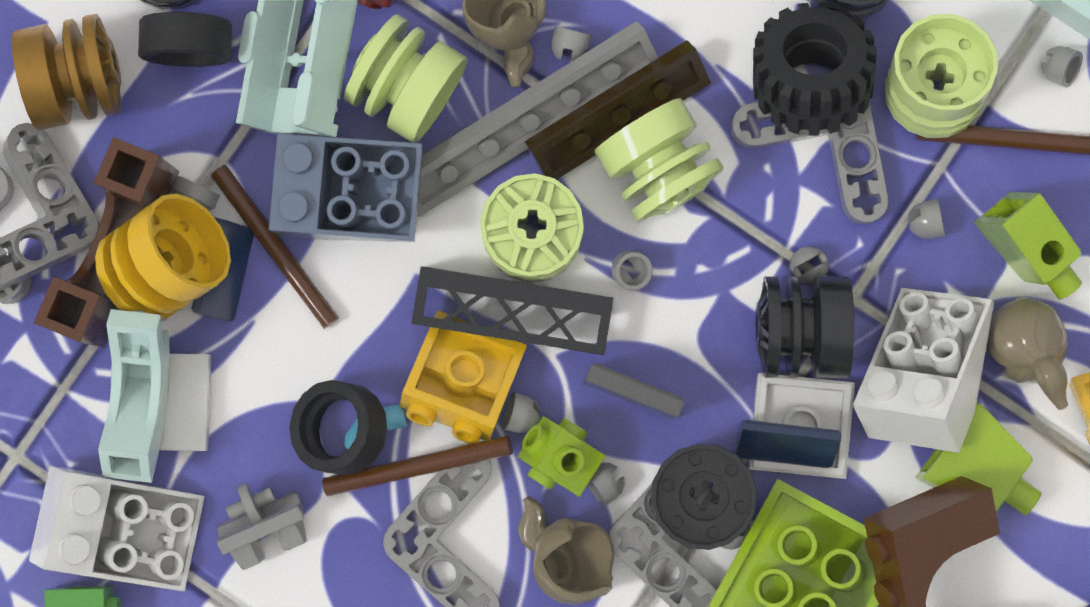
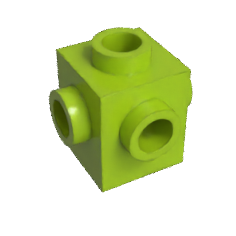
(560, 455)

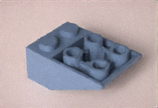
(345, 188)

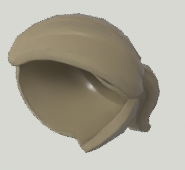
(506, 27)
(1031, 345)
(569, 555)

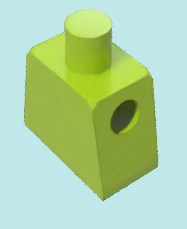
(1032, 241)
(989, 458)

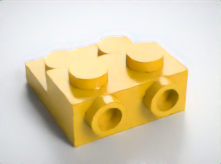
(461, 381)

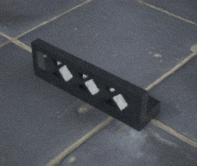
(512, 291)

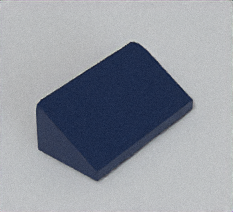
(223, 299)
(787, 443)

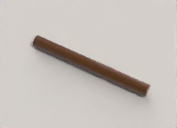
(1018, 139)
(274, 246)
(418, 466)

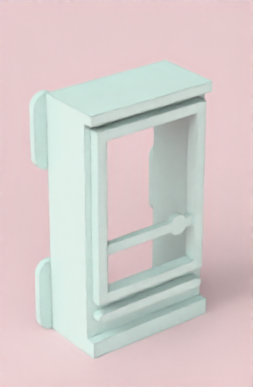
(269, 54)

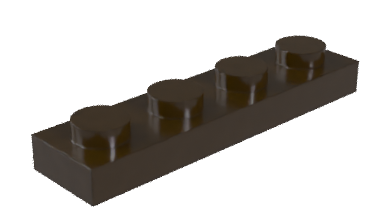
(580, 132)

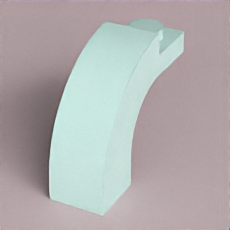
(137, 395)

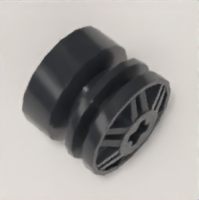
(806, 327)
(678, 509)

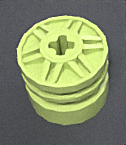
(944, 51)
(399, 75)
(659, 160)
(552, 248)

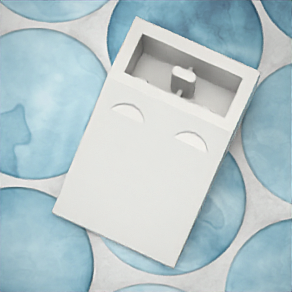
(926, 370)
(116, 529)

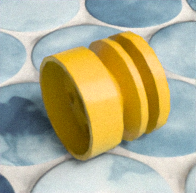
(163, 257)

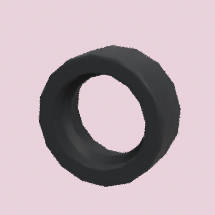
(185, 39)
(307, 419)

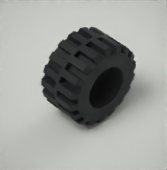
(820, 38)

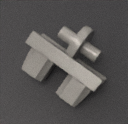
(257, 517)

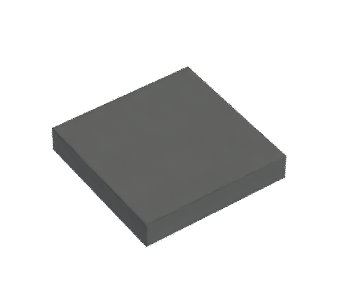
(634, 391)

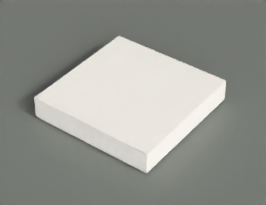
(187, 403)
(806, 404)

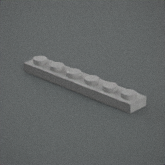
(503, 131)

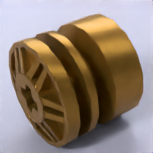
(57, 74)

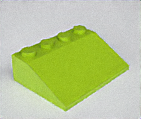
(799, 558)

